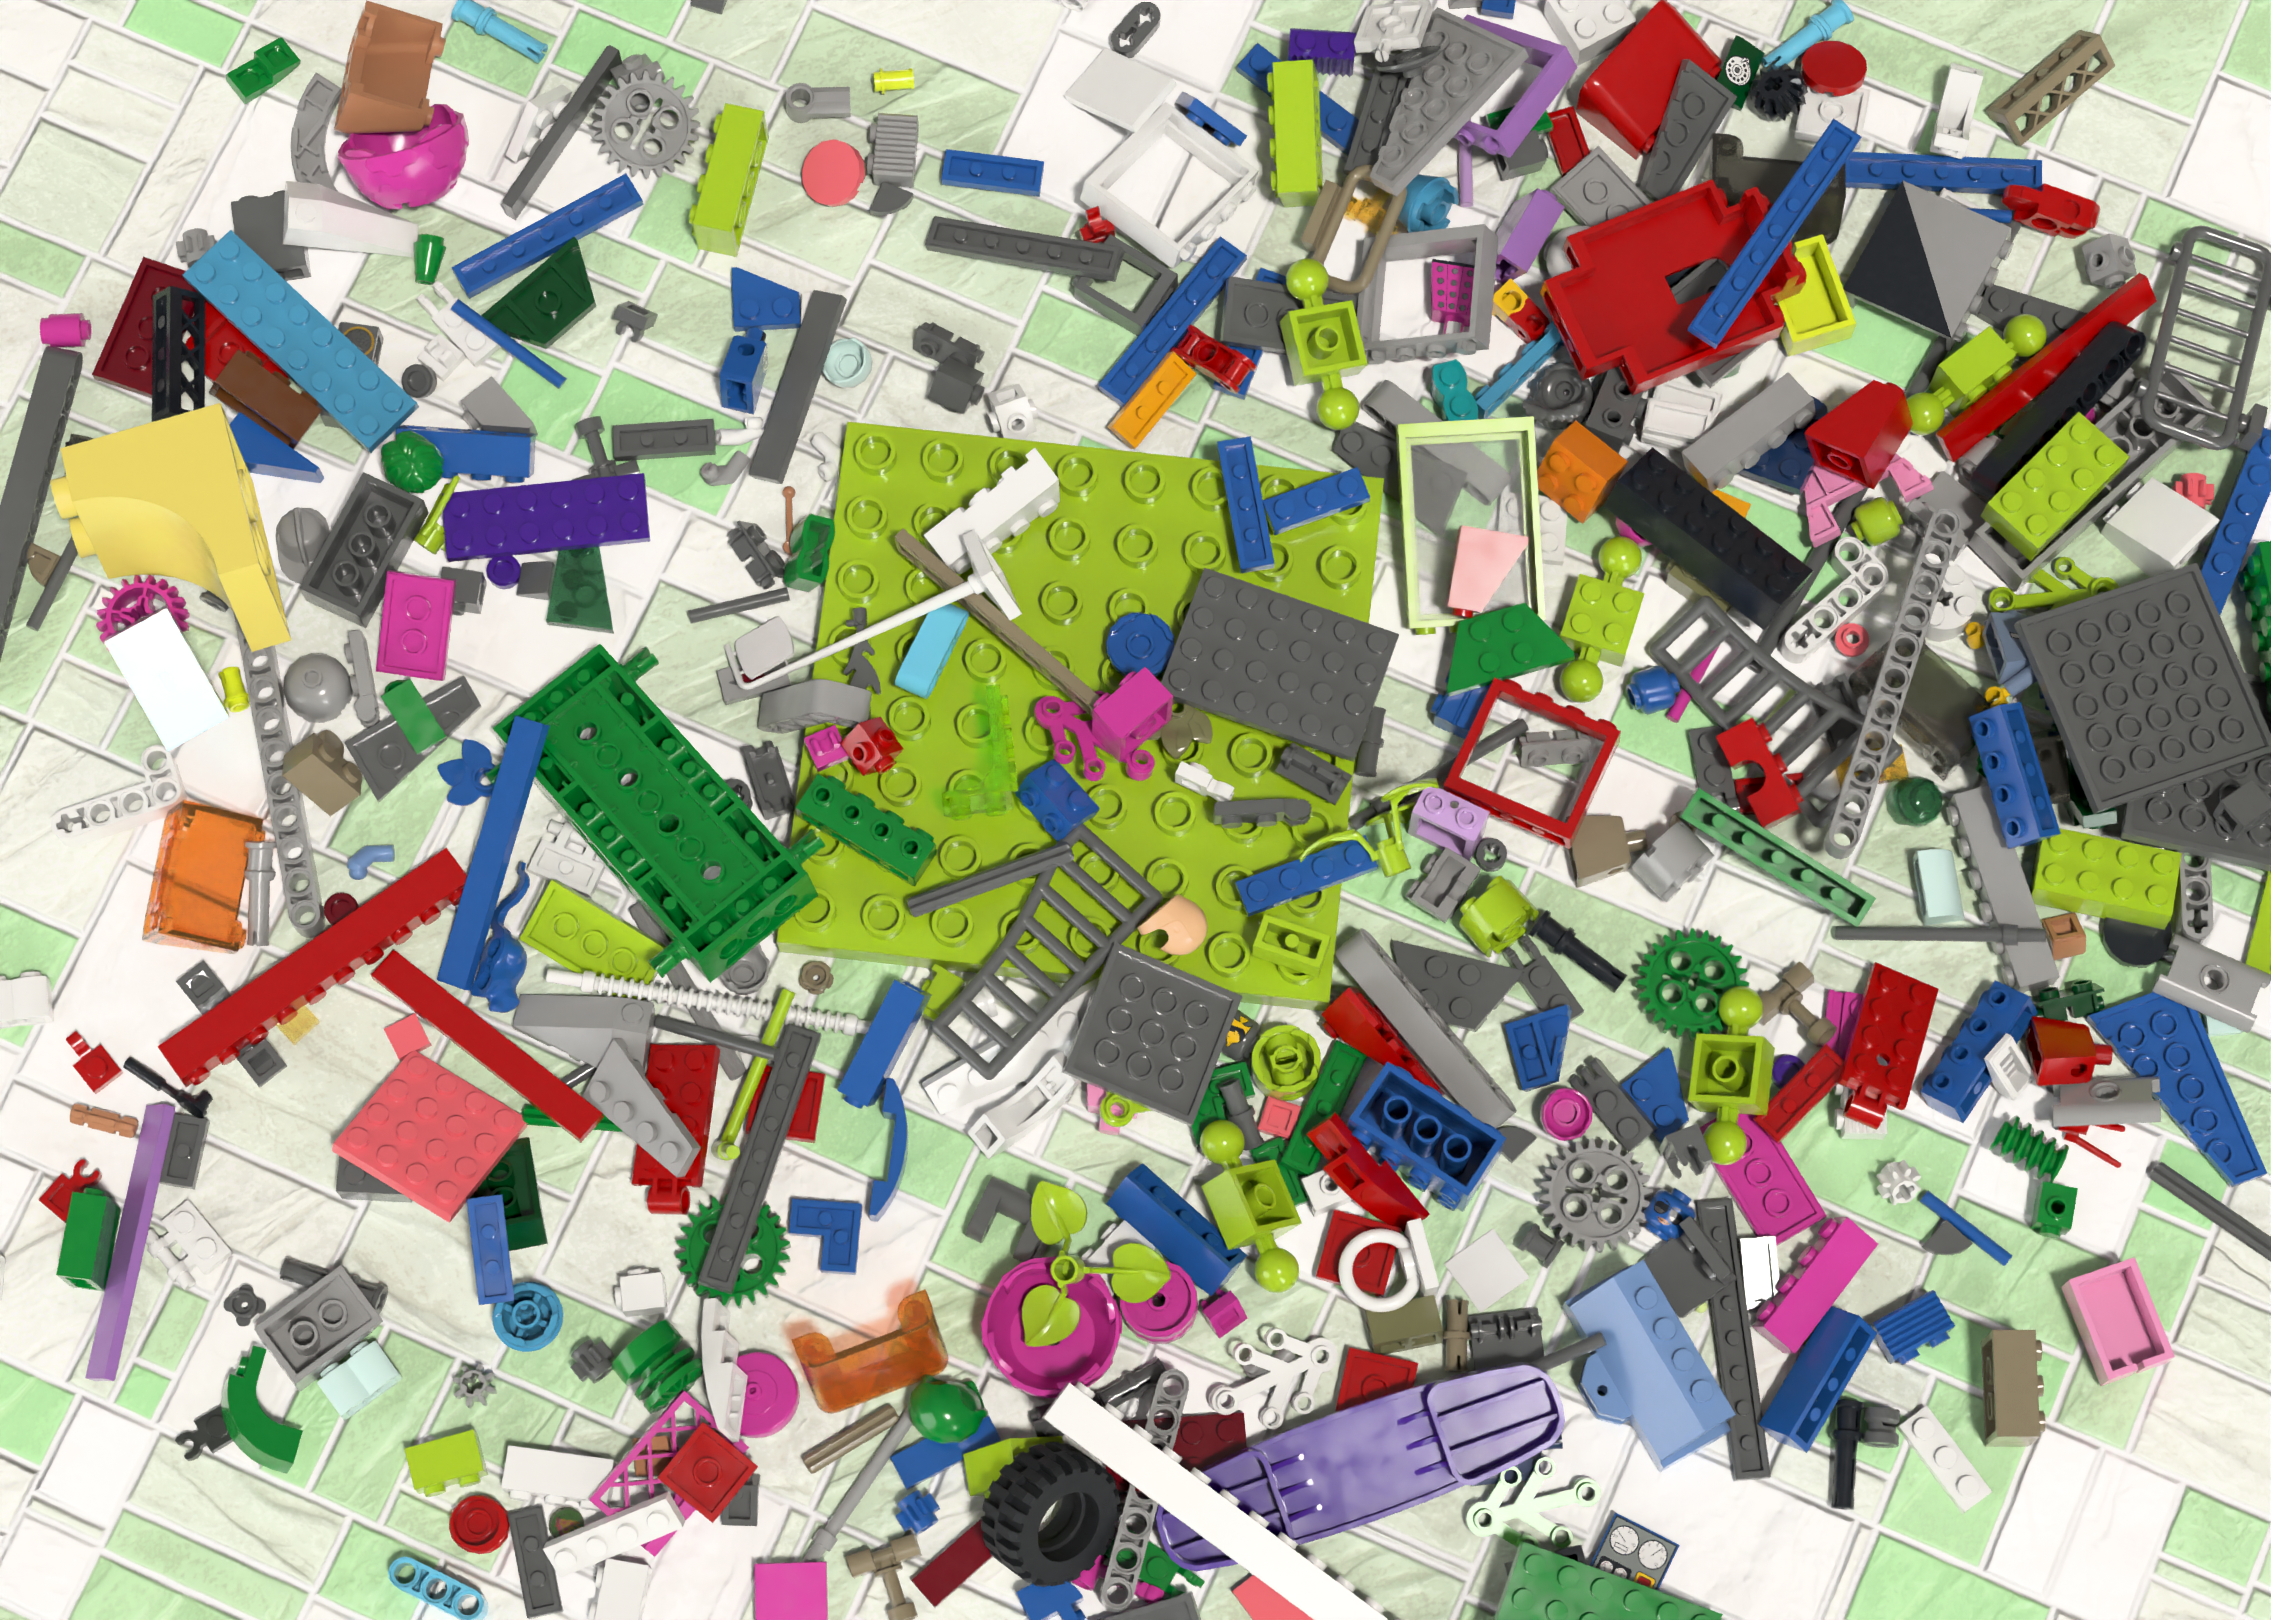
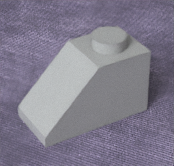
(495, 410)

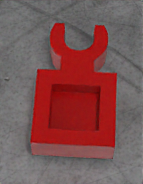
(59, 1194)

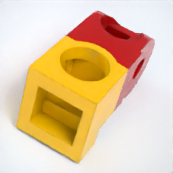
(1519, 312)

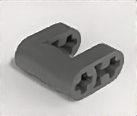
(1012, 1203)

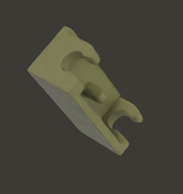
(1405, 1328)

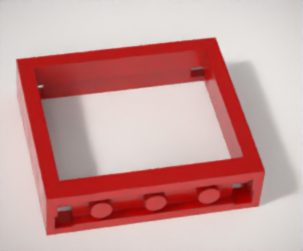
(1512, 811)

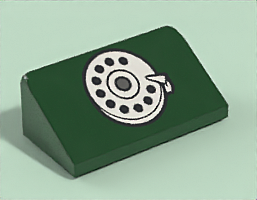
(1740, 69)

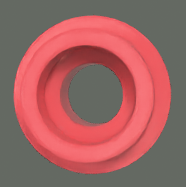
(1847, 648)

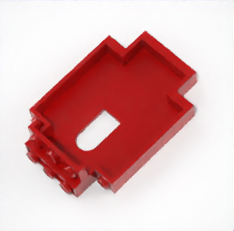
(1620, 307)

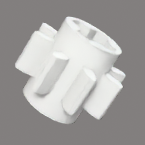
(1898, 1182)

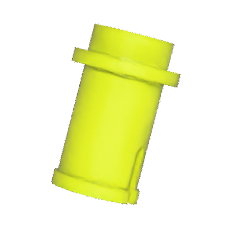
(893, 80)
(236, 696)

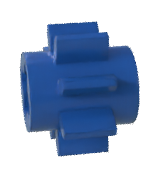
(917, 1512)

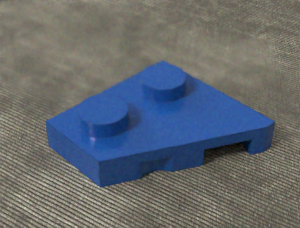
(763, 303)
(1659, 1094)

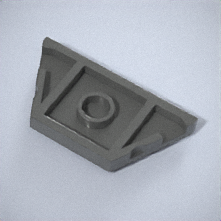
(1456, 985)

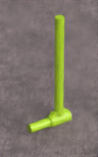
(725, 1148)

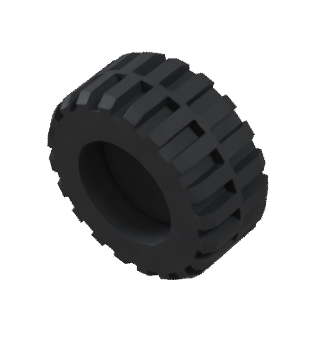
(1024, 1497)

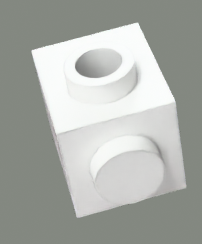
(1323, 1193)
(641, 1293)

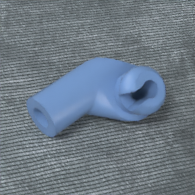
(366, 856)

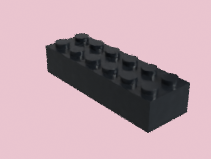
(1708, 538)

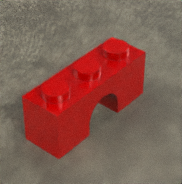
(1776, 799)

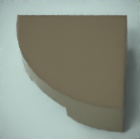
(41, 563)

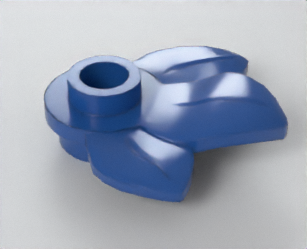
(467, 773)

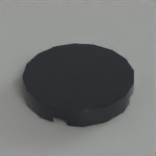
(2135, 943)

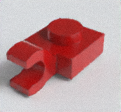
(1096, 229)
(95, 1066)

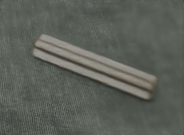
(850, 1439)

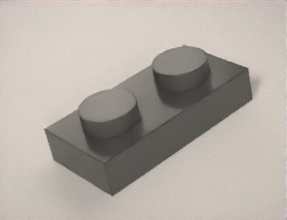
(184, 1151)

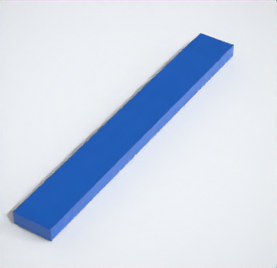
(1774, 233)
(493, 853)

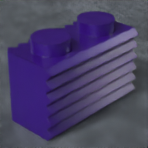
(1330, 50)

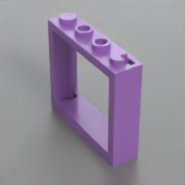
(1556, 71)

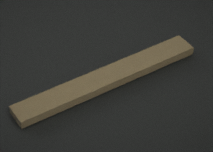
(998, 623)

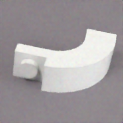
(1956, 111)
(1025, 1110)

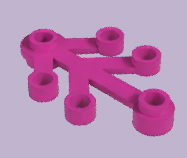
(1086, 740)

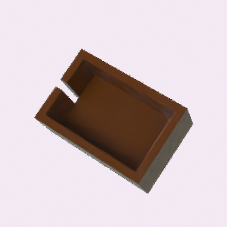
(265, 398)

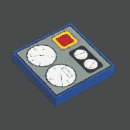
(1634, 1553)

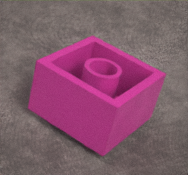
(1131, 713)

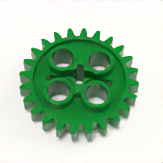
(1699, 955)
(764, 1246)

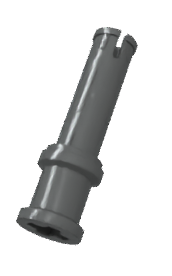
(309, 1275)

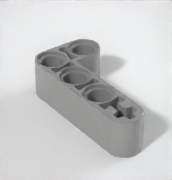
(813, 704)
(2184, 908)

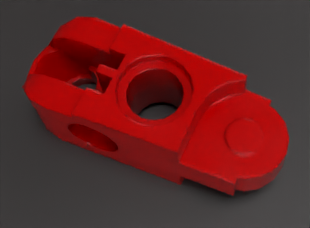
(2052, 210)

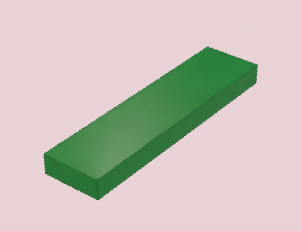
(1326, 1099)

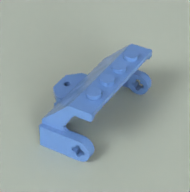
(1647, 1368)

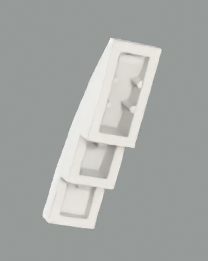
(722, 1376)

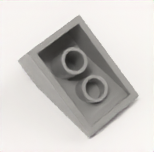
(318, 1327)

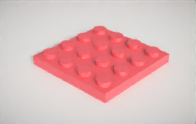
(430, 1135)

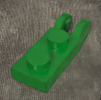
(1156, 1568)

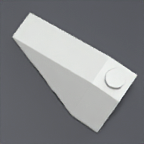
(336, 221)

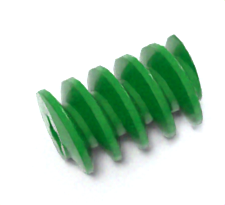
(2030, 1148)

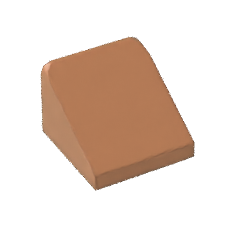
(2065, 936)
(659, 1445)

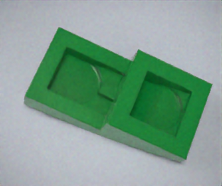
(263, 72)

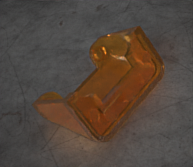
(200, 879)
(878, 1365)

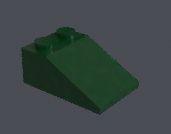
(517, 1182)

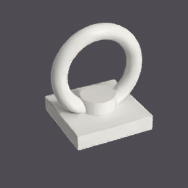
(1415, 1262)

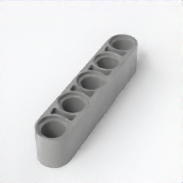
(1393, 406)

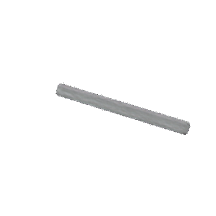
(679, 977)

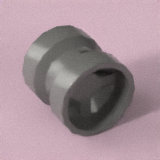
(1881, 1427)

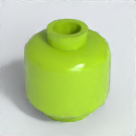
(1877, 521)

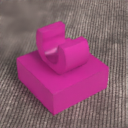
(826, 748)
(1224, 1313)

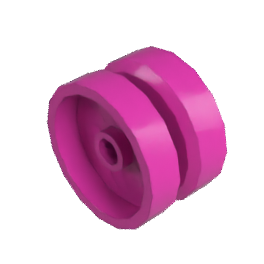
(1172, 1319)

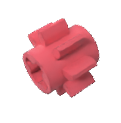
(2195, 489)

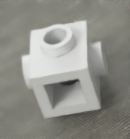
(1012, 413)

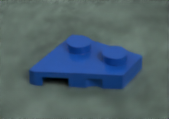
(1202, 114)
(1539, 1046)

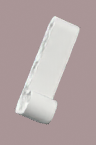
(1830, 607)
(118, 803)

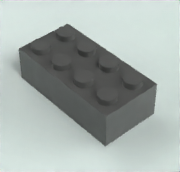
(361, 548)

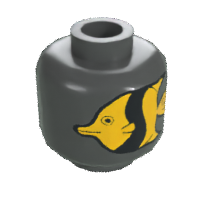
(1241, 1037)

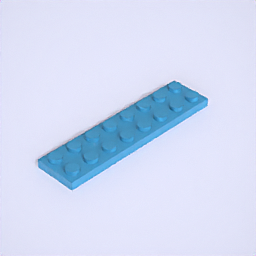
(300, 341)

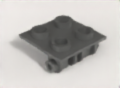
(1506, 1338)

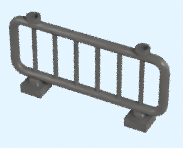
(2250, 424)

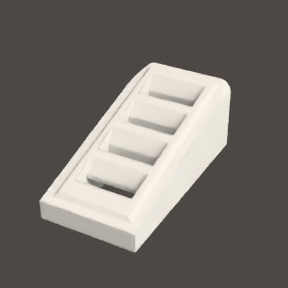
(2008, 1068)

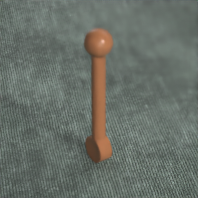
(788, 492)

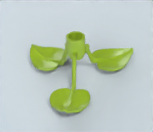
(1390, 851)
(1047, 1312)

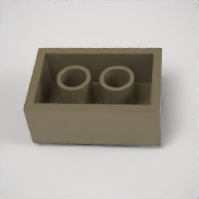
(2012, 1388)

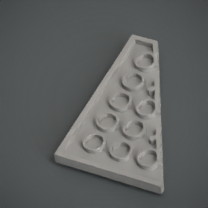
(1444, 96)

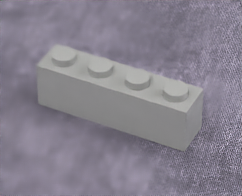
(1749, 433)

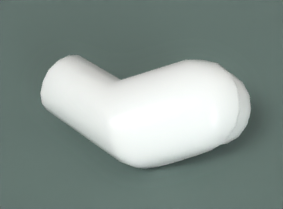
(740, 436)
(833, 456)

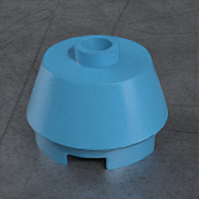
(1428, 203)
(529, 1320)

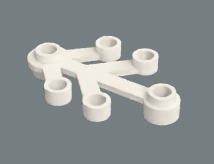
(1279, 1374)

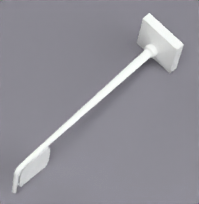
(773, 644)

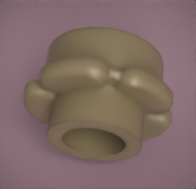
(812, 969)

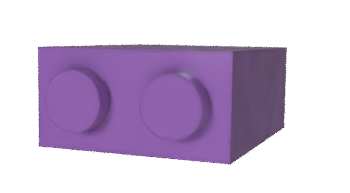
(1525, 233)

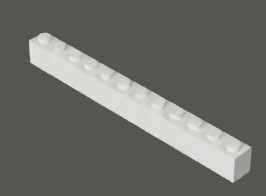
(1204, 1510)

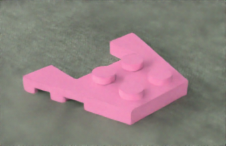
(1828, 488)

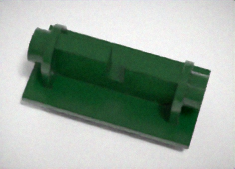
(2080, 997)

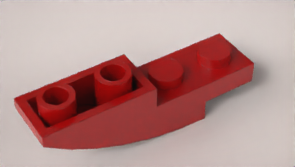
(1369, 1184)

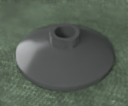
(1410, 61)

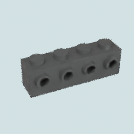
(1615, 411)

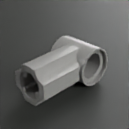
(822, 102)

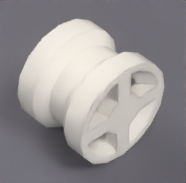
(985, 1002)

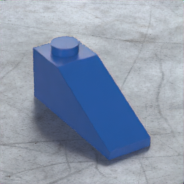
(269, 455)

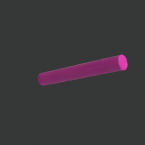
(1683, 696)

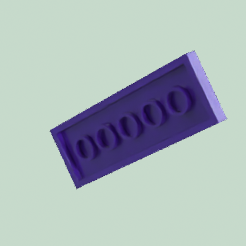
(546, 517)

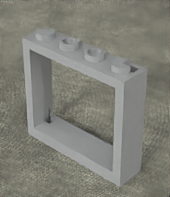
(1428, 244)

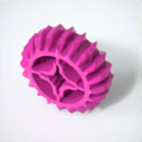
(144, 594)

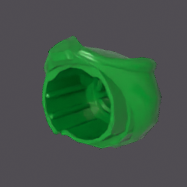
(946, 1409)

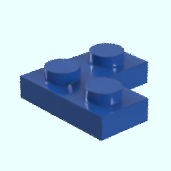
(838, 1226)

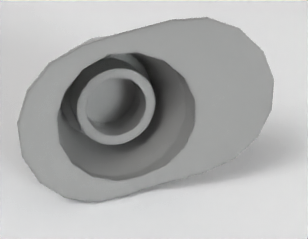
(299, 541)

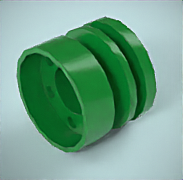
(654, 1361)

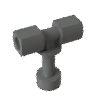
(590, 429)

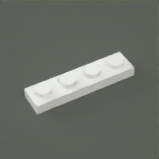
(614, 1534)

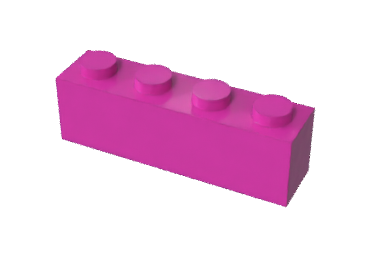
(1814, 1284)

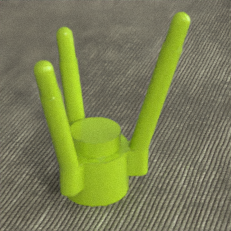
(433, 534)

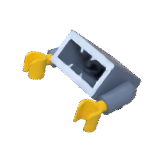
(2005, 653)

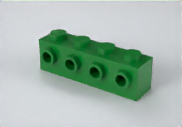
(867, 829)

